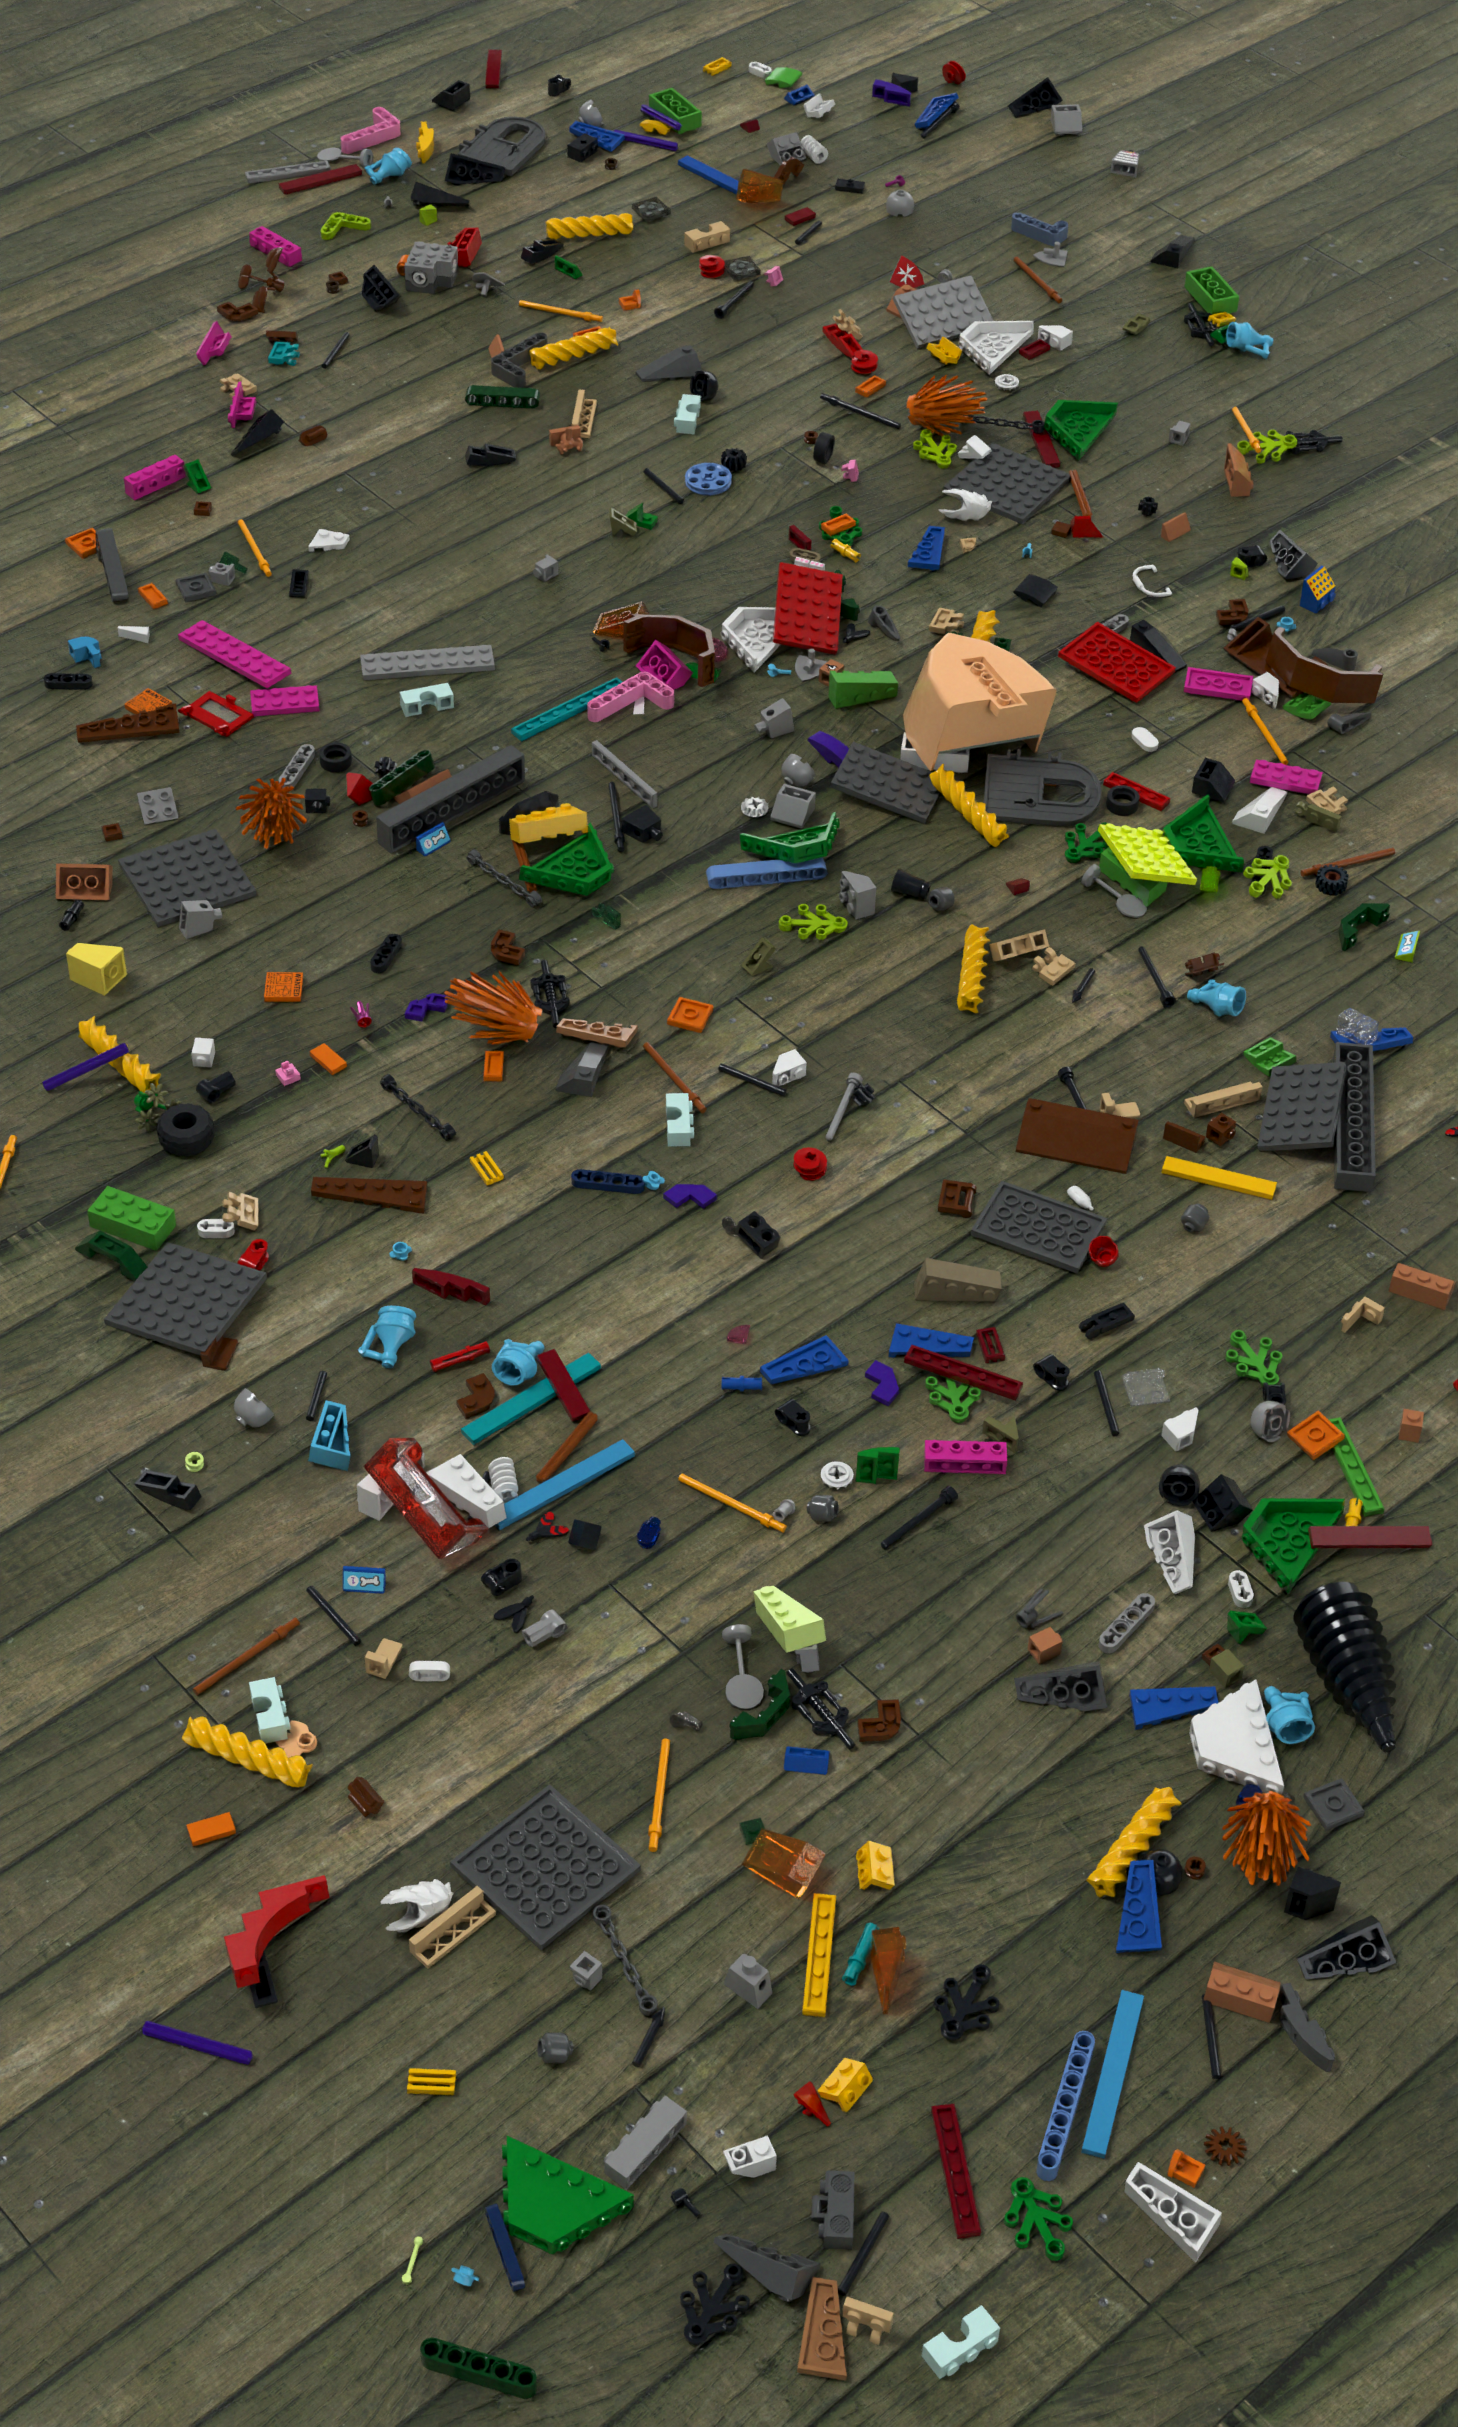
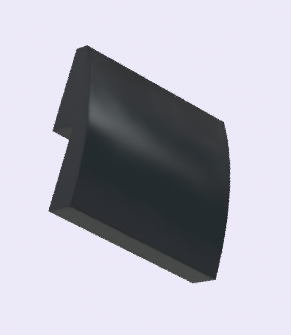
(1035, 589)

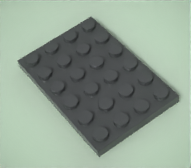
(886, 782)
(1302, 1106)
(1038, 1226)

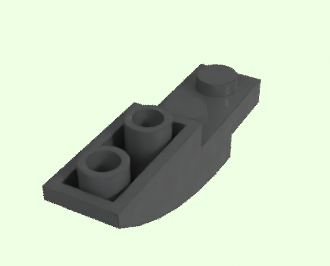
(1304, 2033)

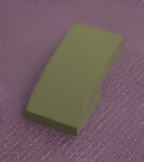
(1136, 324)

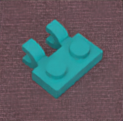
(283, 352)

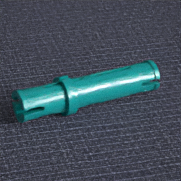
(857, 1960)

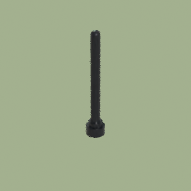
(953, 108)
(721, 310)
(1166, 997)
(1066, 1075)
(947, 1495)

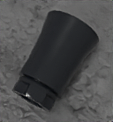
(910, 885)

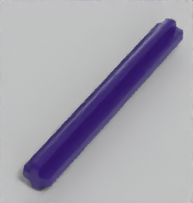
(660, 117)
(649, 141)
(85, 1066)
(197, 2042)

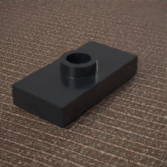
(850, 186)

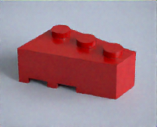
(468, 244)

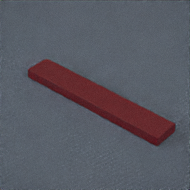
(320, 179)
(1042, 441)
(963, 1372)
(1370, 1537)
(955, 2171)

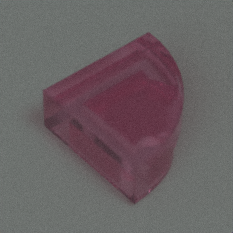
(739, 1334)

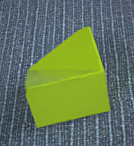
(428, 215)
(1239, 569)

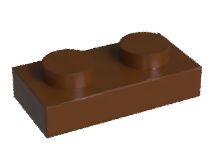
(288, 336)

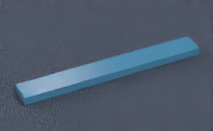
(566, 1482)
(1112, 2074)

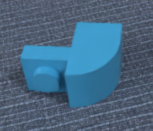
(85, 648)

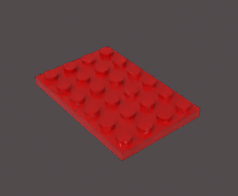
(807, 608)
(1116, 662)

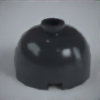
(704, 384)
(1179, 1485)
(1166, 1869)

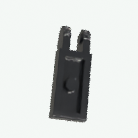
(1107, 1320)

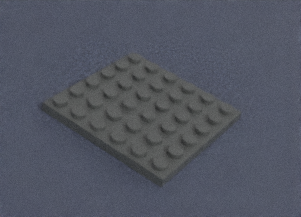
(1011, 481)
(186, 871)
(185, 1298)
(545, 1866)

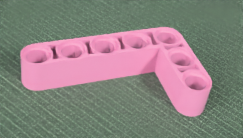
(384, 129)
(629, 691)

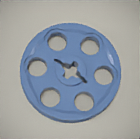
(708, 479)

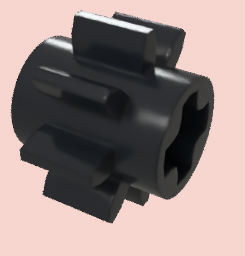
(1148, 506)
(384, 766)
(863, 1094)

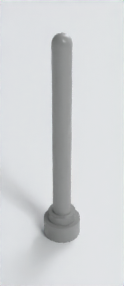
(852, 1081)

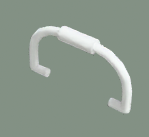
(1140, 586)

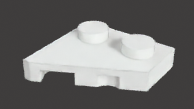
(329, 540)

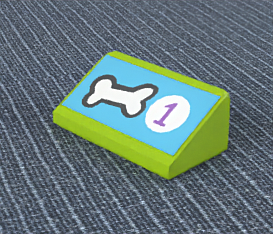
(1407, 946)

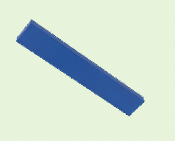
(709, 173)

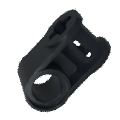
(558, 85)
(1252, 556)
(1052, 1372)
(1274, 1393)
(794, 1417)
(503, 1576)

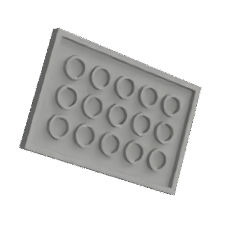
(941, 310)

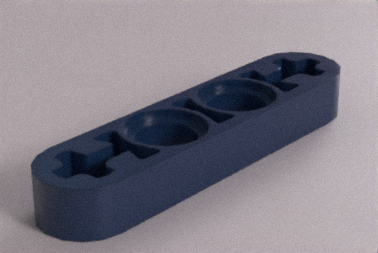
(608, 1179)
(504, 2247)

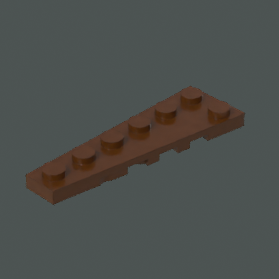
(156, 722)
(405, 1194)

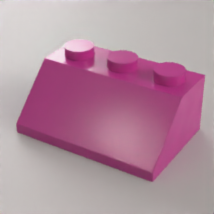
(664, 665)

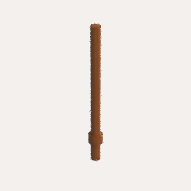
(1050, 292)
(1350, 861)
(675, 1078)
(278, 1634)

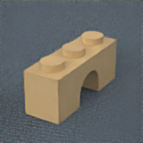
(697, 240)
(1019, 945)

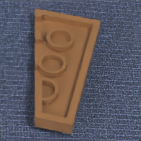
(612, 1035)
(822, 2335)

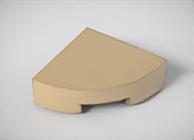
(967, 544)

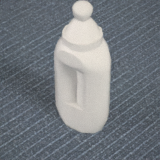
(1080, 1197)

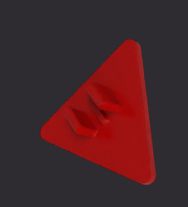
(809, 2098)

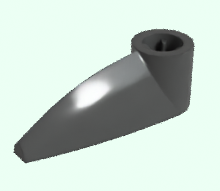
(880, 618)
(1339, 658)
(1347, 722)

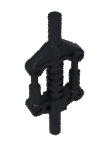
(1199, 317)
(1314, 438)
(548, 981)
(810, 1694)

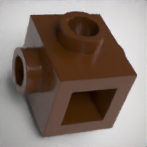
(1221, 1129)

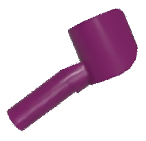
(899, 179)

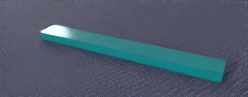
(561, 712)
(525, 1401)

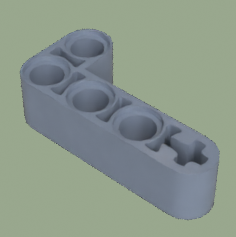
(1039, 230)

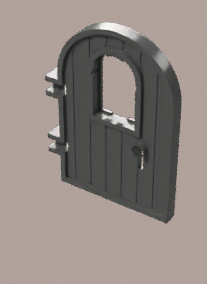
(492, 148)
(1024, 782)

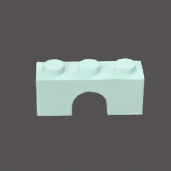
(687, 414)
(437, 695)
(679, 1119)
(266, 1697)
(946, 2355)

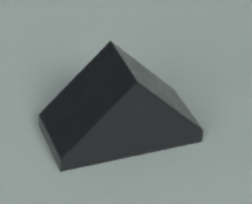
(907, 82)
(364, 1153)

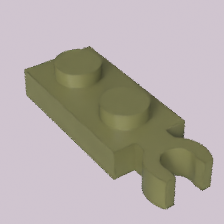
(1319, 816)

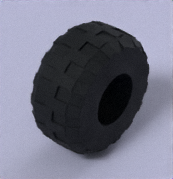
(185, 1130)

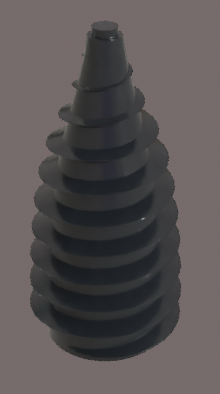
(1350, 1655)

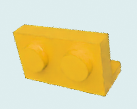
(945, 351)
(875, 1866)
(846, 2083)

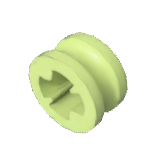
(194, 1456)

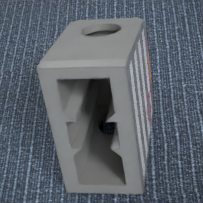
(1125, 163)

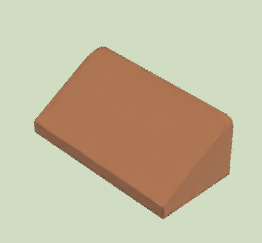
(496, 346)
(1175, 527)

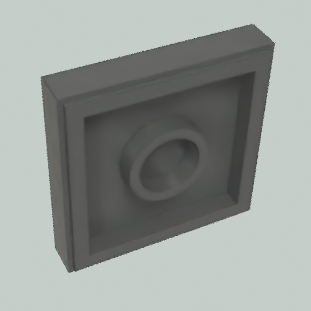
(195, 587)
(1333, 1804)

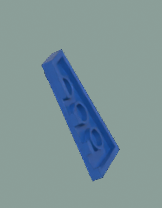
(935, 109)
(606, 139)
(929, 549)
(1385, 1039)
(936, 1341)
(807, 1360)
(1156, 1705)
(1140, 1915)

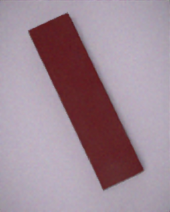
(563, 1385)

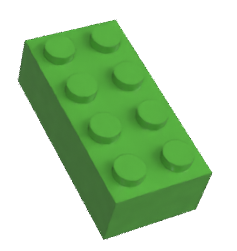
(677, 108)
(1211, 291)
(132, 1218)

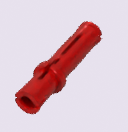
(481, 1349)

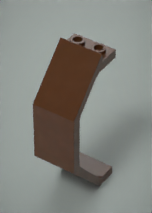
(674, 633)
(1321, 679)

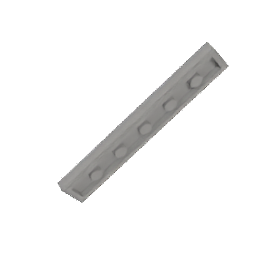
(287, 172)
(624, 774)

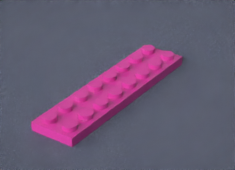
(234, 654)

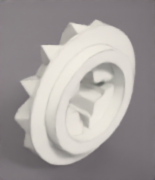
(1006, 382)
(748, 807)
(845, 1474)

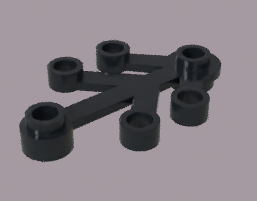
(965, 2006)
(713, 2307)

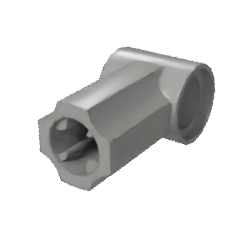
(549, 1625)

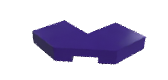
(417, 1008)
(683, 1192)
(884, 1376)

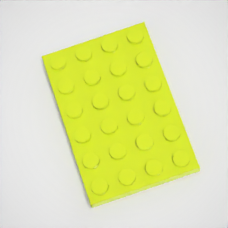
(1146, 854)

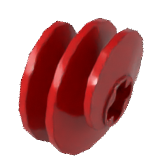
(953, 72)
(711, 266)
(864, 362)
(810, 1163)

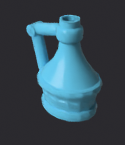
(391, 164)
(1245, 337)
(1221, 997)
(393, 1328)
(516, 1361)
(1289, 1715)

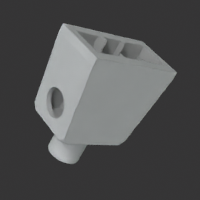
(776, 720)
(197, 917)
(749, 1980)

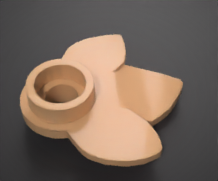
(297, 1737)

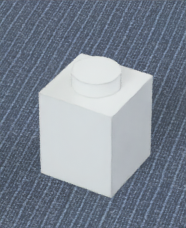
(203, 1052)

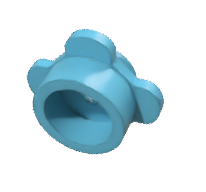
(1286, 623)
(653, 1180)
(400, 1251)
(464, 2275)

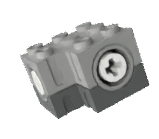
(431, 267)

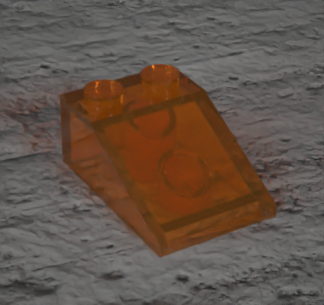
(758, 188)
(612, 622)
(784, 1861)
(886, 1959)

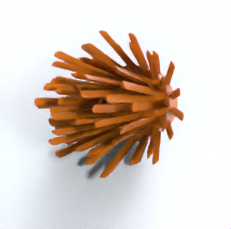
(937, 407)
(272, 808)
(509, 1013)
(1266, 1830)

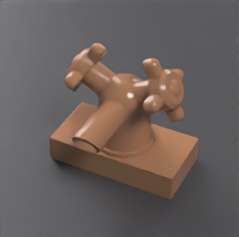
(566, 438)

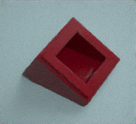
(750, 126)
(1018, 886)

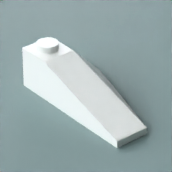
(1261, 811)
(1173, 1545)

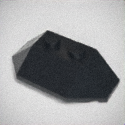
(378, 290)
(535, 803)

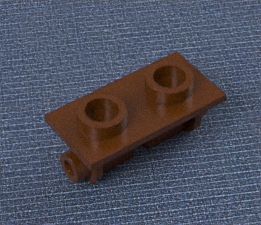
(1196, 966)

